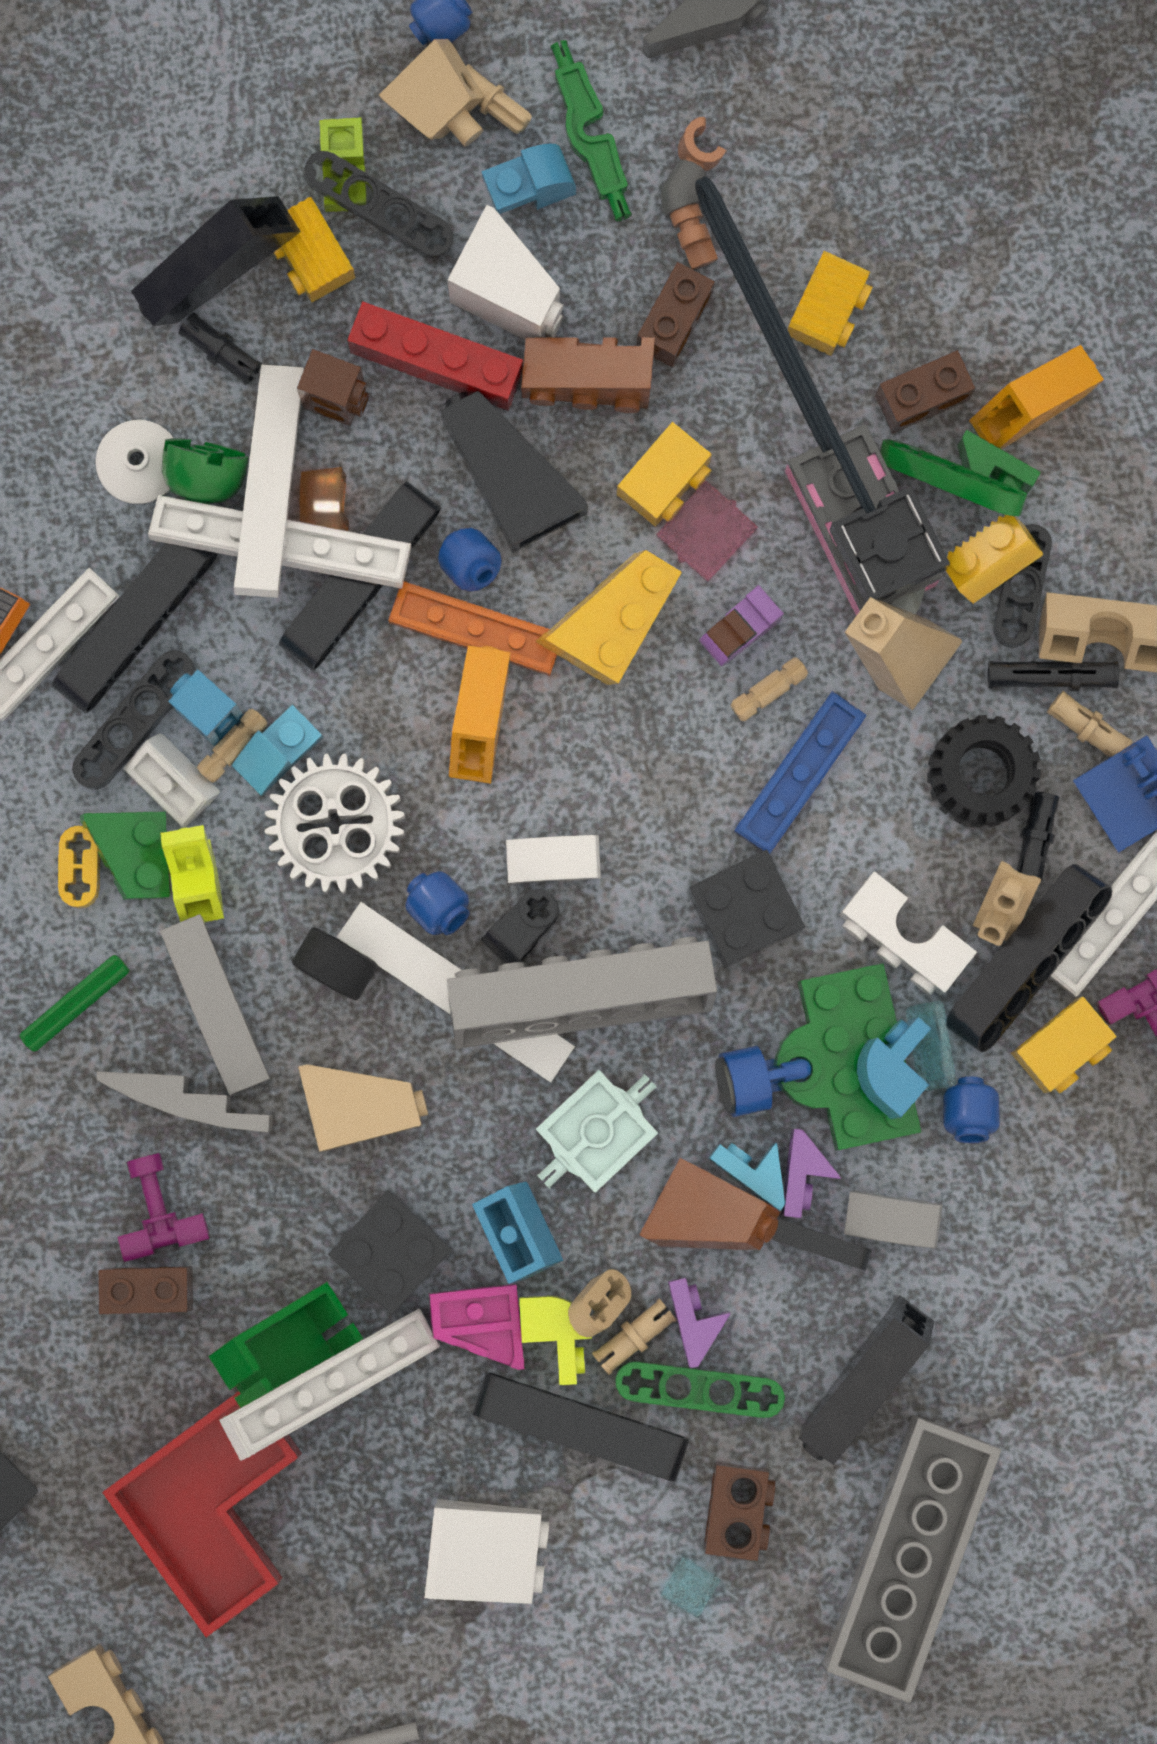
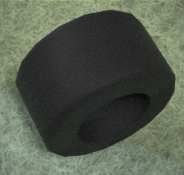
(334, 963)

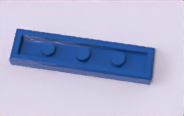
(800, 773)

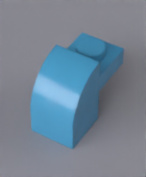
(535, 176)
(885, 1075)

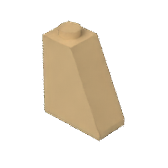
(358, 1106)

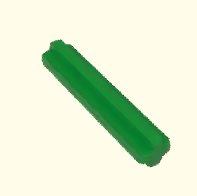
(74, 1003)

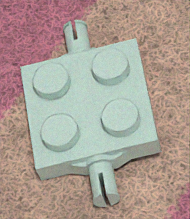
(596, 1131)

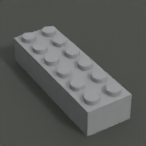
(581, 993)
(911, 1558)

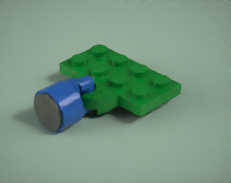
(820, 1060)

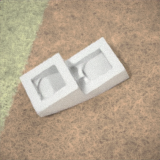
(553, 859)

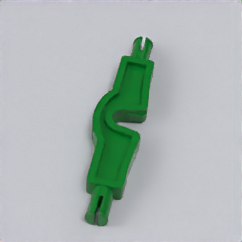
(596, 151)

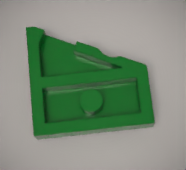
(132, 851)

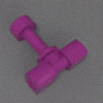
(1139, 1000)
(161, 1228)

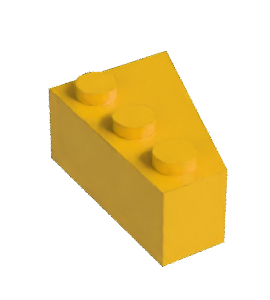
(614, 618)

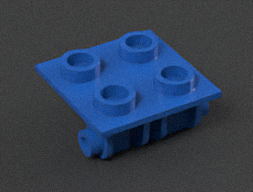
(1124, 793)

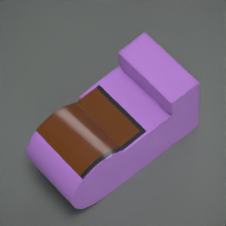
(741, 626)

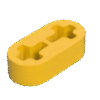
(68, 865)

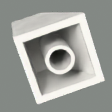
(505, 282)
(485, 1553)

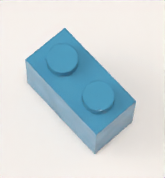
(204, 706)
(517, 1232)

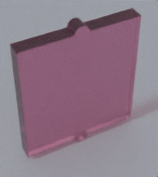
(707, 531)

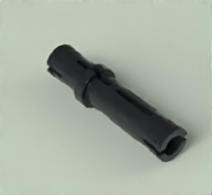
(1053, 674)

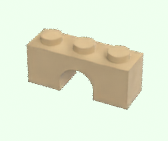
(1074, 622)
(95, 1681)

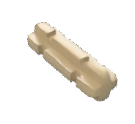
(769, 689)
(231, 745)

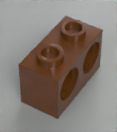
(676, 313)
(332, 388)
(925, 391)
(145, 1290)
(727, 1510)

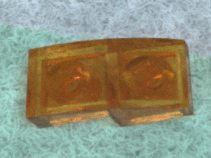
(323, 498)

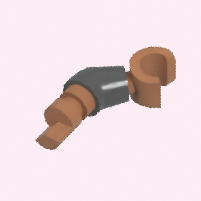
(680, 196)

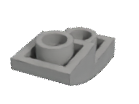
(893, 1219)

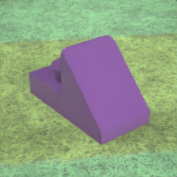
(803, 1160)
(695, 1333)

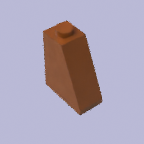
(708, 1213)

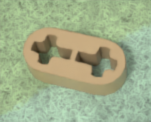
(604, 1308)

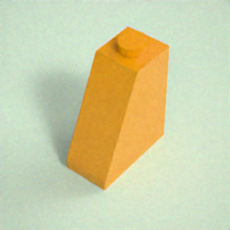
(1036, 398)
(479, 714)

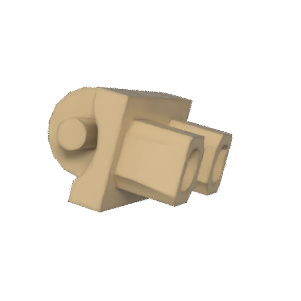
(1005, 904)

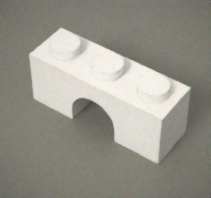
(874, 914)

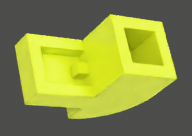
(193, 873)
(548, 1320)

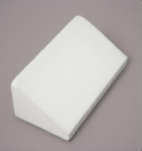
(171, 779)

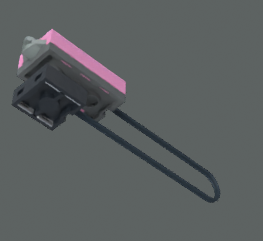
(864, 523)

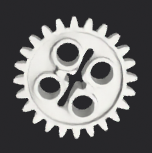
(338, 862)

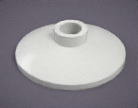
(133, 482)

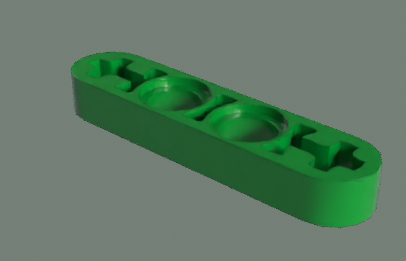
(953, 478)
(699, 1393)

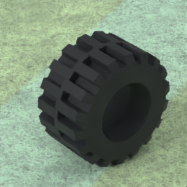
(1009, 746)

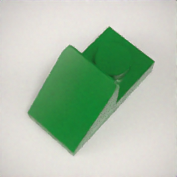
(990, 460)

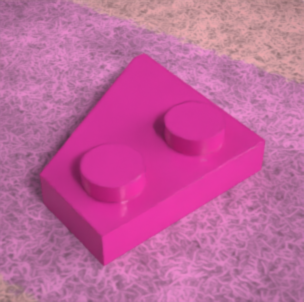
(480, 1321)

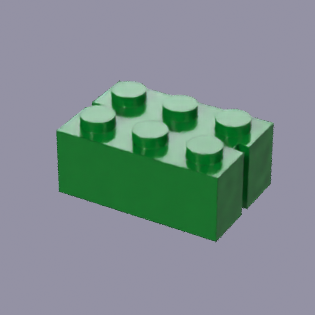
(284, 1345)

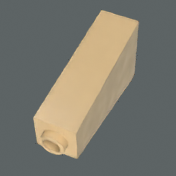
(900, 649)

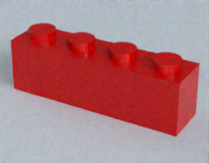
(434, 355)

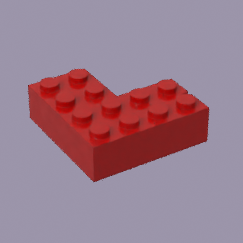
(186, 1523)

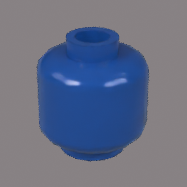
(439, 19)
(469, 559)
(437, 903)
(971, 1110)

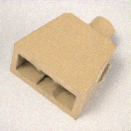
(437, 94)

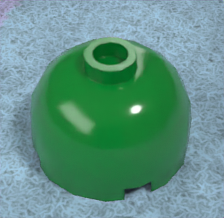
(203, 471)

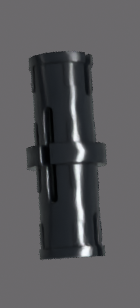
(220, 348)
(1037, 834)

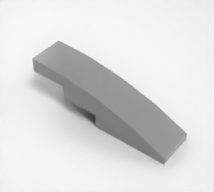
(215, 1005)
(171, 1095)

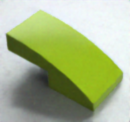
(345, 140)

